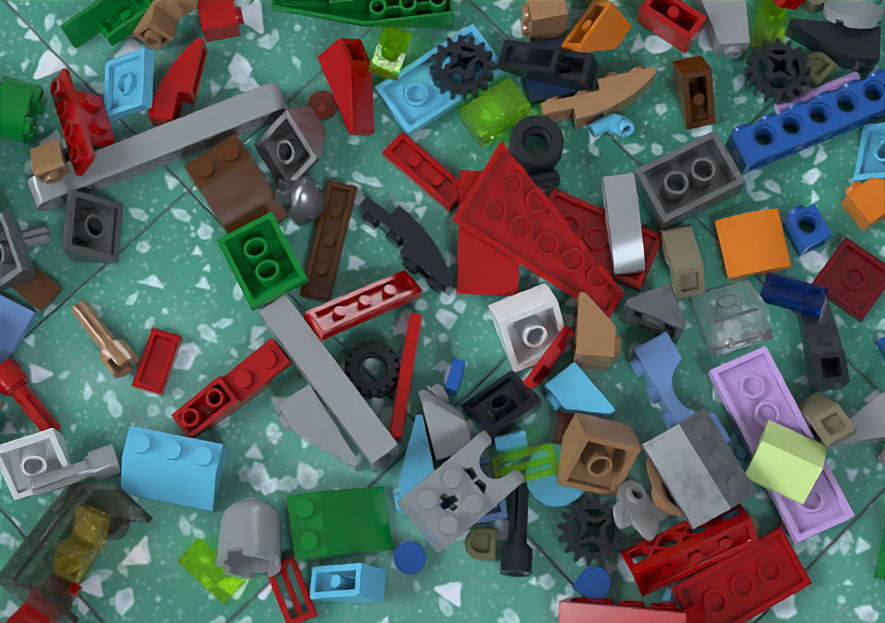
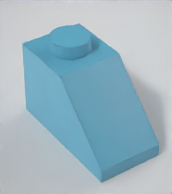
(574, 392)
(348, 583)

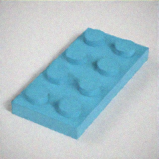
(413, 96)

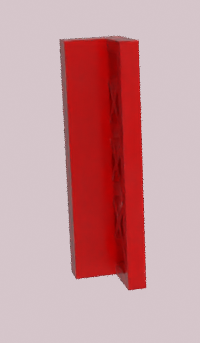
(691, 552)

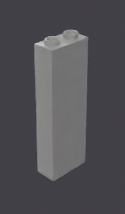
(330, 383)

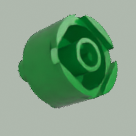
(19, 109)

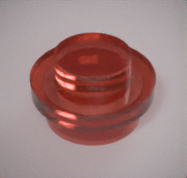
(323, 105)

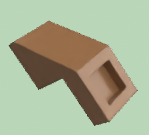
(161, 21)
(49, 162)

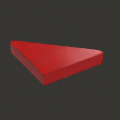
(549, 358)

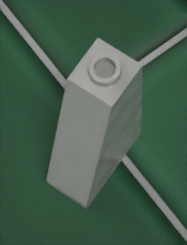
(725, 26)

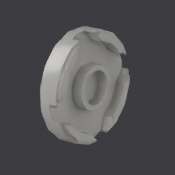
(854, 13)

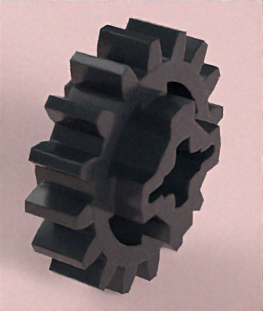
(465, 55)
(780, 83)
(582, 519)

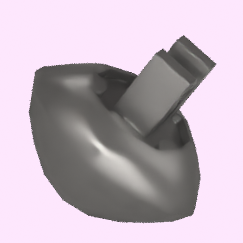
(305, 199)

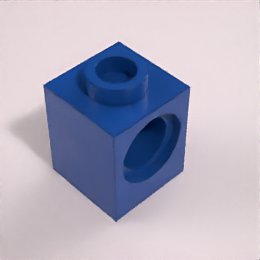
(803, 241)

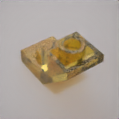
(78, 553)

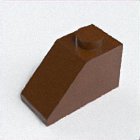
(694, 91)

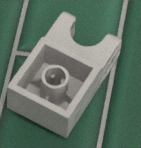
(466, 490)

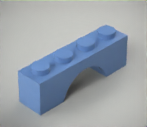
(656, 364)

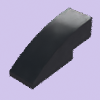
(548, 64)

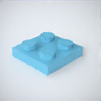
(129, 83)

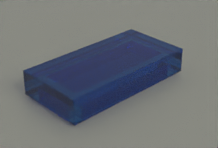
(793, 294)

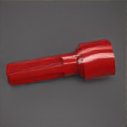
(14, 384)

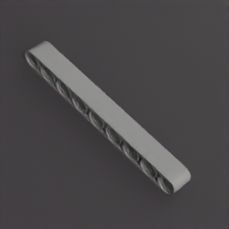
(165, 144)

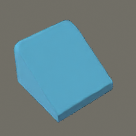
(509, 443)

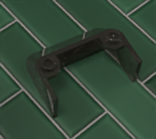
(30, 568)

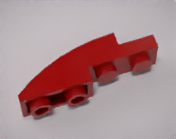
(233, 390)

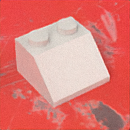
(527, 325)

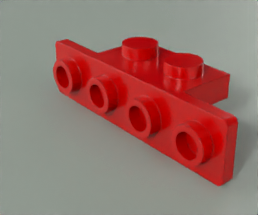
(81, 120)

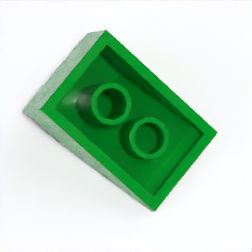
(262, 261)
(339, 523)

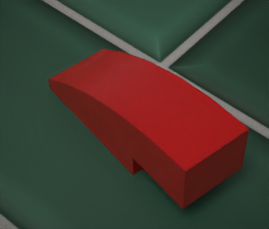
(179, 84)

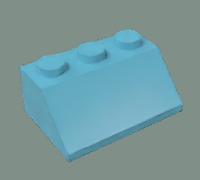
(172, 468)

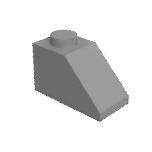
(445, 425)

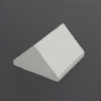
(31, 458)

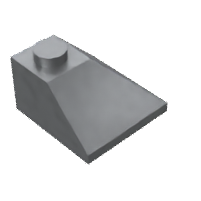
(292, 143)

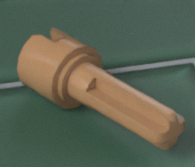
(114, 352)

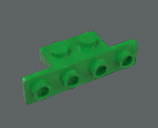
(108, 17)

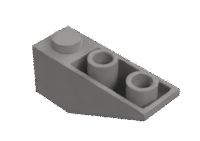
(867, 421)

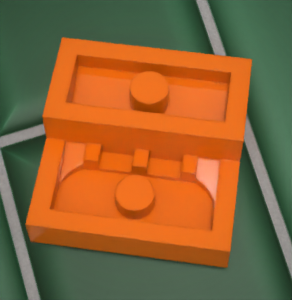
(753, 244)

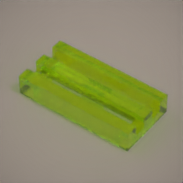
(498, 473)

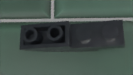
(418, 250)

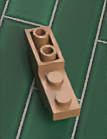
(611, 95)

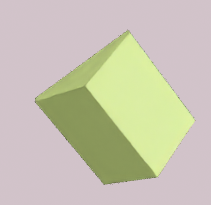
(786, 462)

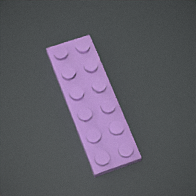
(757, 393)

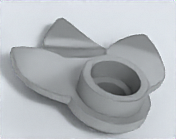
(637, 509)

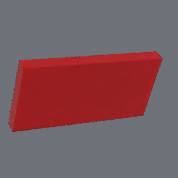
(590, 227)
(479, 265)
(745, 581)

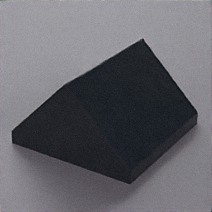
(502, 405)

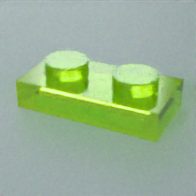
(390, 52)

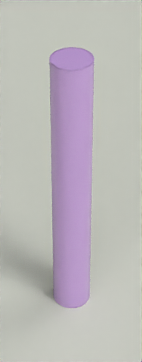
(808, 96)

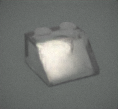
(732, 317)

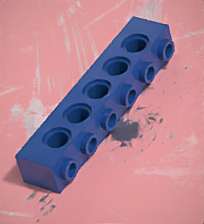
(751, 155)

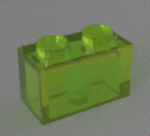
(495, 112)

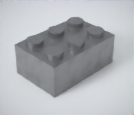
(688, 181)

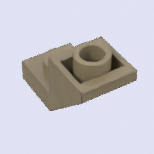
(684, 259)
(826, 419)

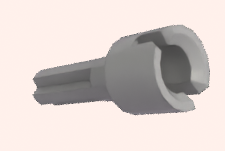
(98, 464)

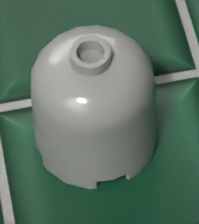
(249, 539)

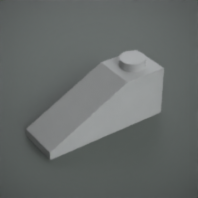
(312, 423)

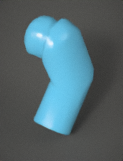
(612, 123)

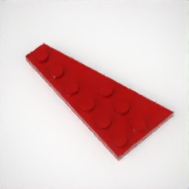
(525, 226)

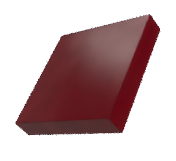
(852, 279)

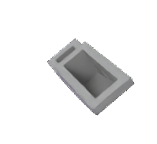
(623, 223)

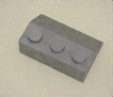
(698, 468)

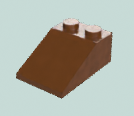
(233, 185)

